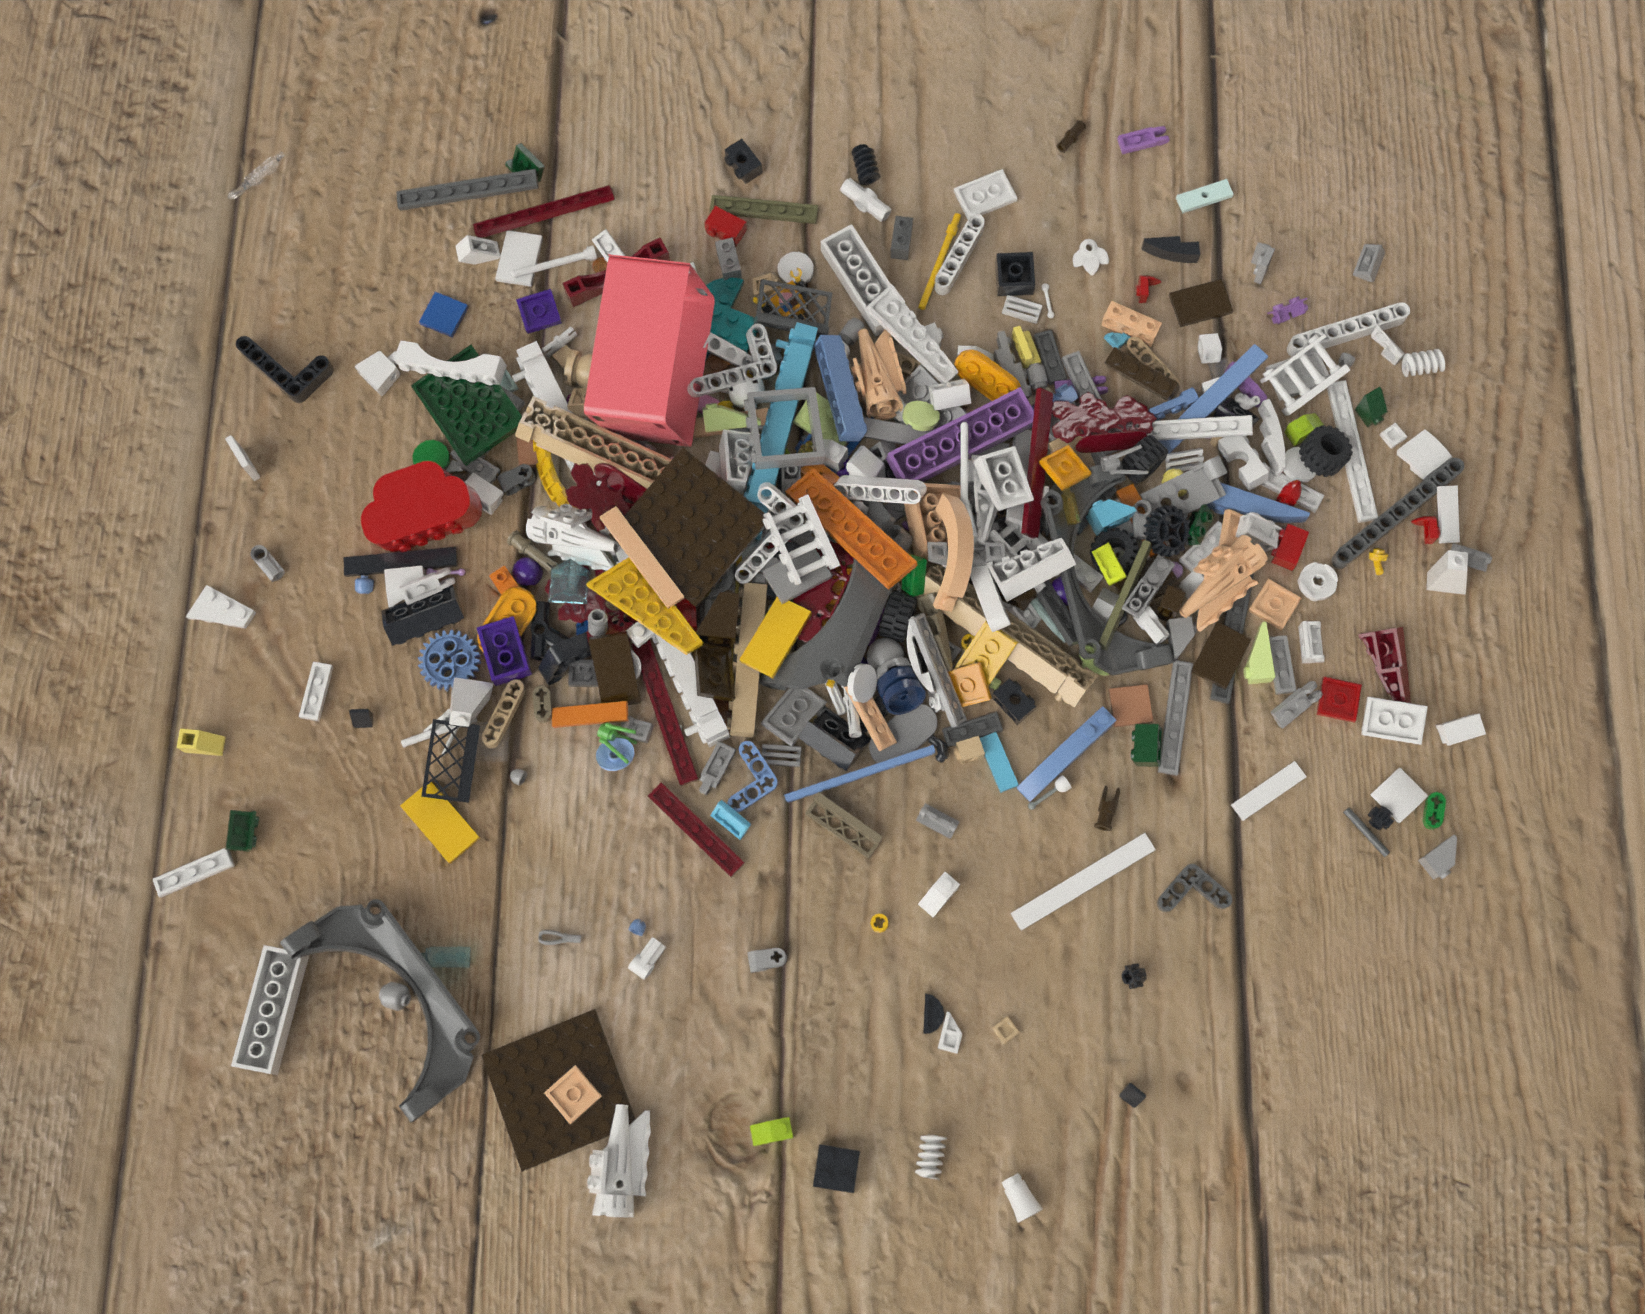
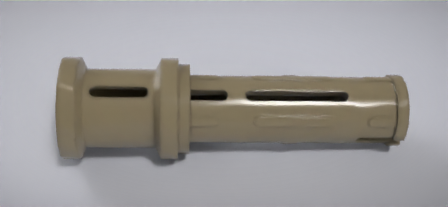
(526, 547)

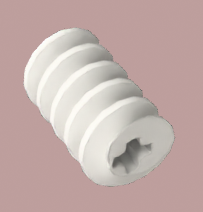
(1423, 360)
(930, 1156)

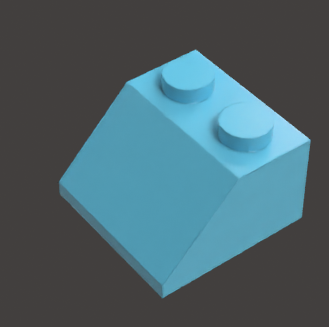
(1108, 515)

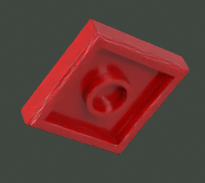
(1339, 699)

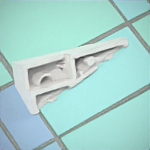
(984, 507)

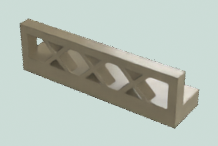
(849, 820)

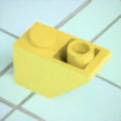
(200, 742)

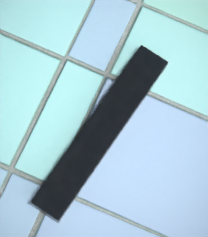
(379, 562)

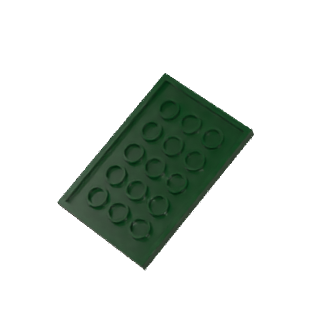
(467, 412)

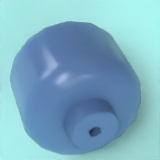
(364, 585)

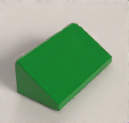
(914, 581)

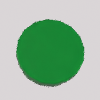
(432, 451)

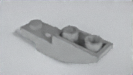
(1006, 360)
(1148, 586)

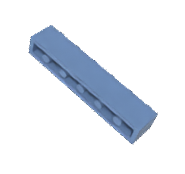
(840, 388)

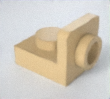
(767, 289)

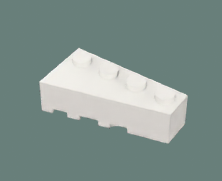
(735, 458)
(1031, 568)

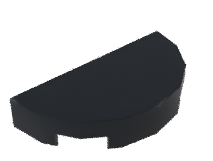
(932, 1014)

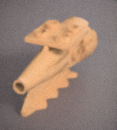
(878, 376)
(1225, 580)

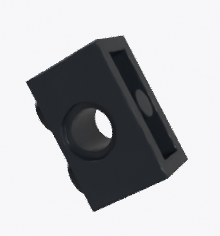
(740, 152)
(1016, 712)

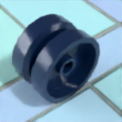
(900, 690)

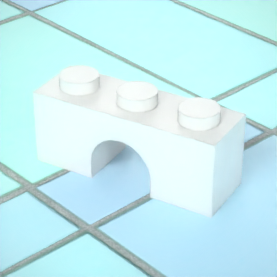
(1238, 447)

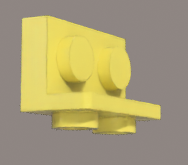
(1025, 347)

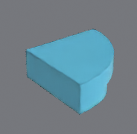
(1116, 339)

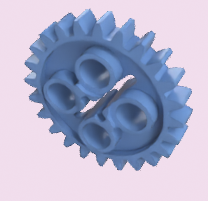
(437, 648)

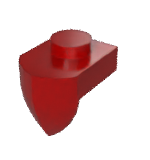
(1142, 288)
(1290, 493)
(1431, 531)

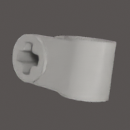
(762, 959)

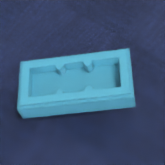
(730, 819)

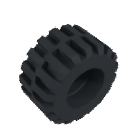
(1316, 457)
(1145, 459)
(1117, 539)
(895, 618)

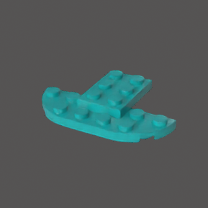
(728, 322)

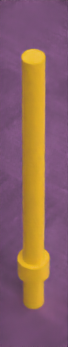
(950, 232)

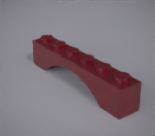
(590, 286)

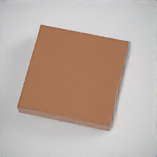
(1131, 705)

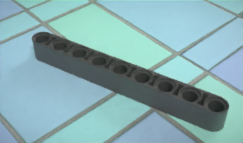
(1391, 518)

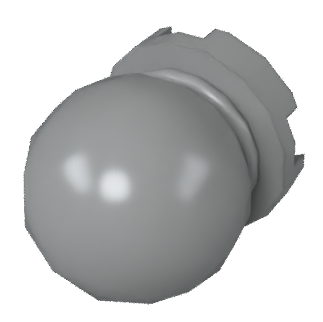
(885, 655)

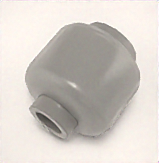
(394, 996)

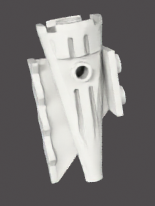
(570, 536)
(621, 1166)

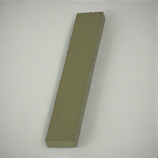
(766, 209)
(1126, 591)

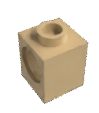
(969, 750)

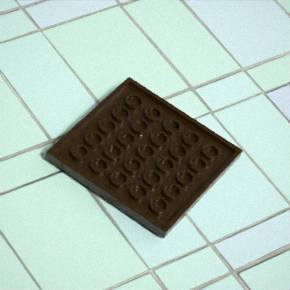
(694, 524)
(532, 1065)

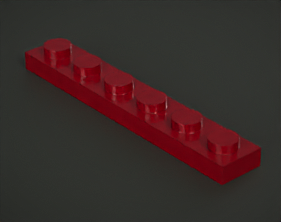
(696, 829)

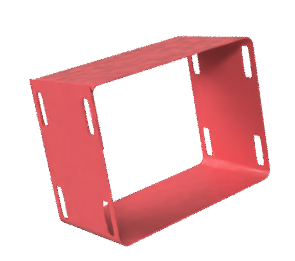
(649, 350)

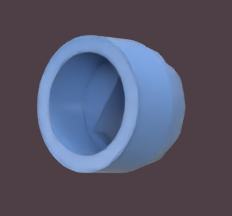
(637, 927)

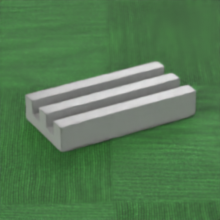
(781, 755)

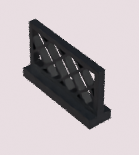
(467, 767)

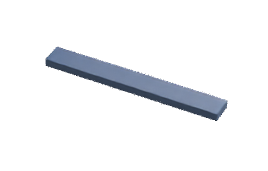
(1221, 389)
(861, 773)

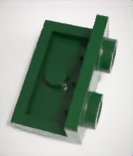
(524, 160)
(1199, 525)
(241, 830)

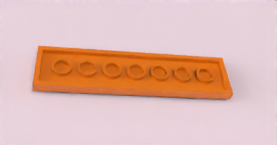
(854, 530)

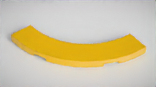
(549, 476)

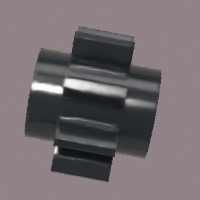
(1380, 818)
(1134, 976)

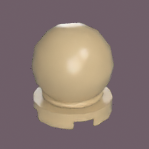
(577, 369)

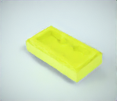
(1109, 564)

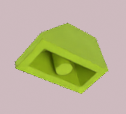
(1302, 427)
(771, 1131)

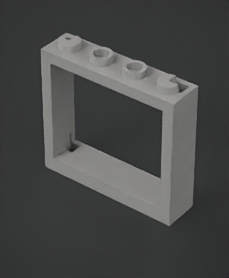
(785, 460)

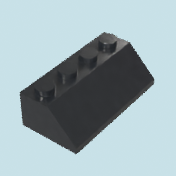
(416, 619)

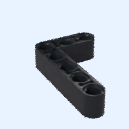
(278, 374)
(563, 654)

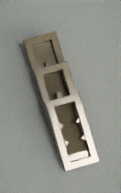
(937, 626)

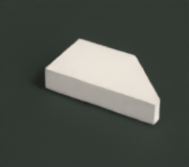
(950, 1035)

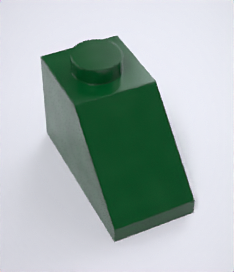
(1372, 408)

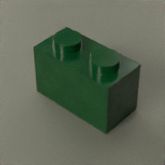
(1147, 745)

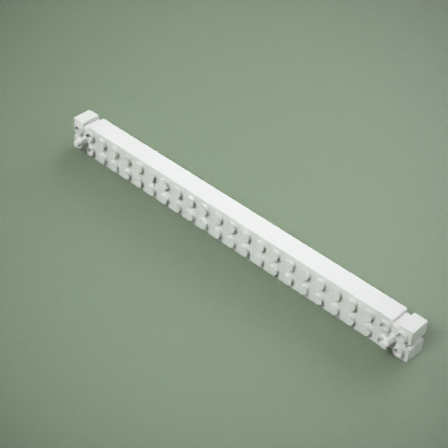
(703, 711)

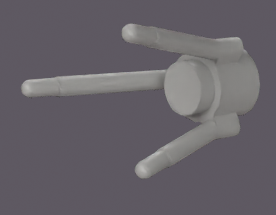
(1111, 462)

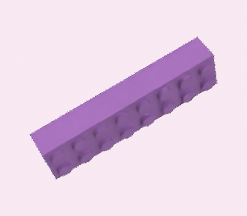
(942, 447)

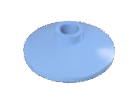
(607, 758)

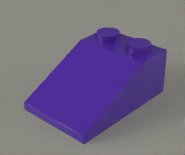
(504, 651)

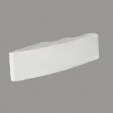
(1273, 443)

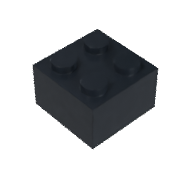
(1015, 274)
(836, 1168)

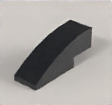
(1172, 249)

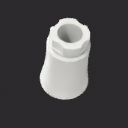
(1020, 1198)

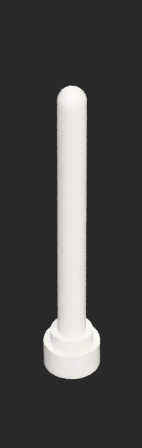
(588, 254)
(964, 466)

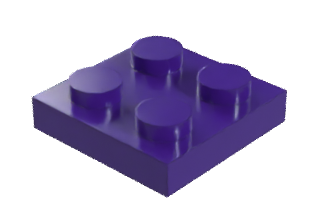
(538, 311)

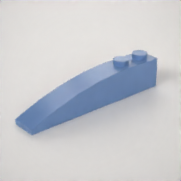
(1247, 502)
(1066, 753)

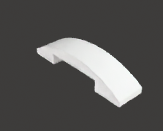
(924, 678)

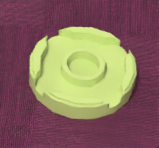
(920, 415)

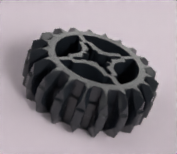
(1174, 532)

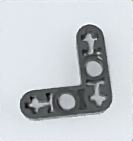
(1196, 883)

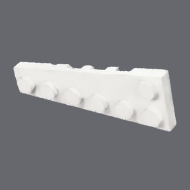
(896, 318)

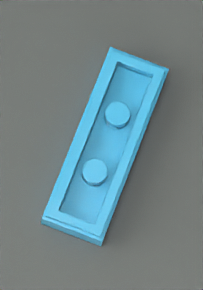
(998, 762)

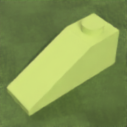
(721, 417)
(1260, 662)

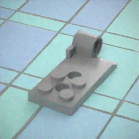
(1199, 482)

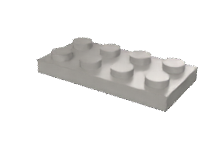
(918, 390)

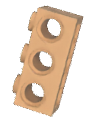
(1131, 323)

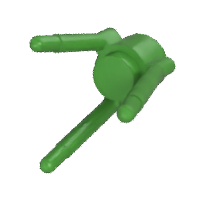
(607, 732)

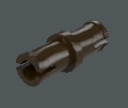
(1071, 136)

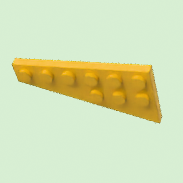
(632, 594)

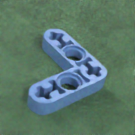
(760, 777)

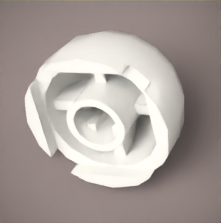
(740, 391)

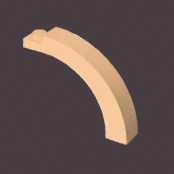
(960, 551)

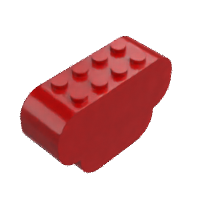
(419, 506)

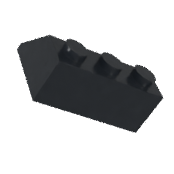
(831, 738)

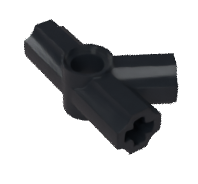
(549, 637)

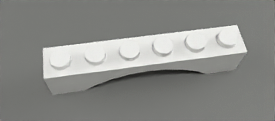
(483, 368)

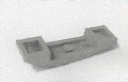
(990, 552)

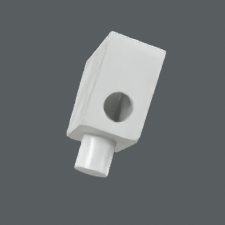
(379, 371)

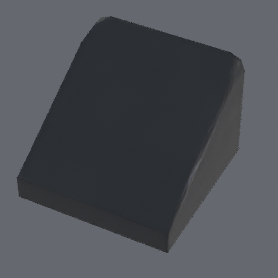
(361, 718)
(1132, 1095)

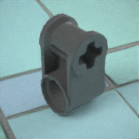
(514, 480)

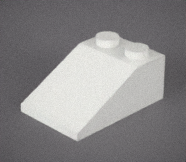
(1004, 478)

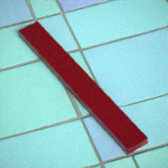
(543, 211)
(1036, 472)
(665, 714)

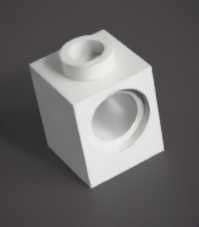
(1209, 348)

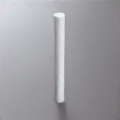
(425, 735)

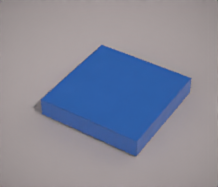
(443, 314)

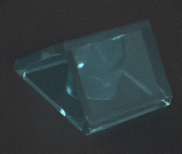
(569, 583)

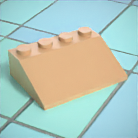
(924, 522)

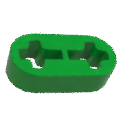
(1429, 810)

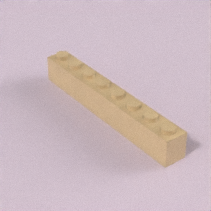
(746, 678)

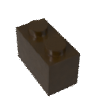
(1170, 603)

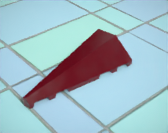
(1390, 661)

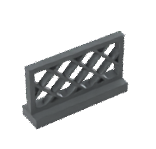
(786, 323)

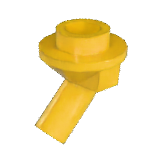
(1377, 556)

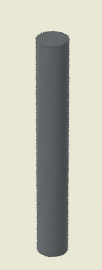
(1366, 832)

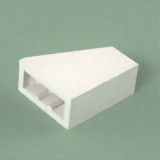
(468, 700)

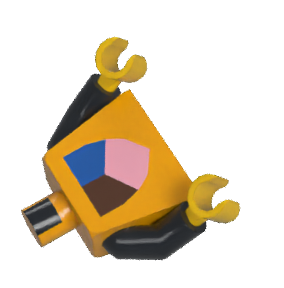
(766, 308)

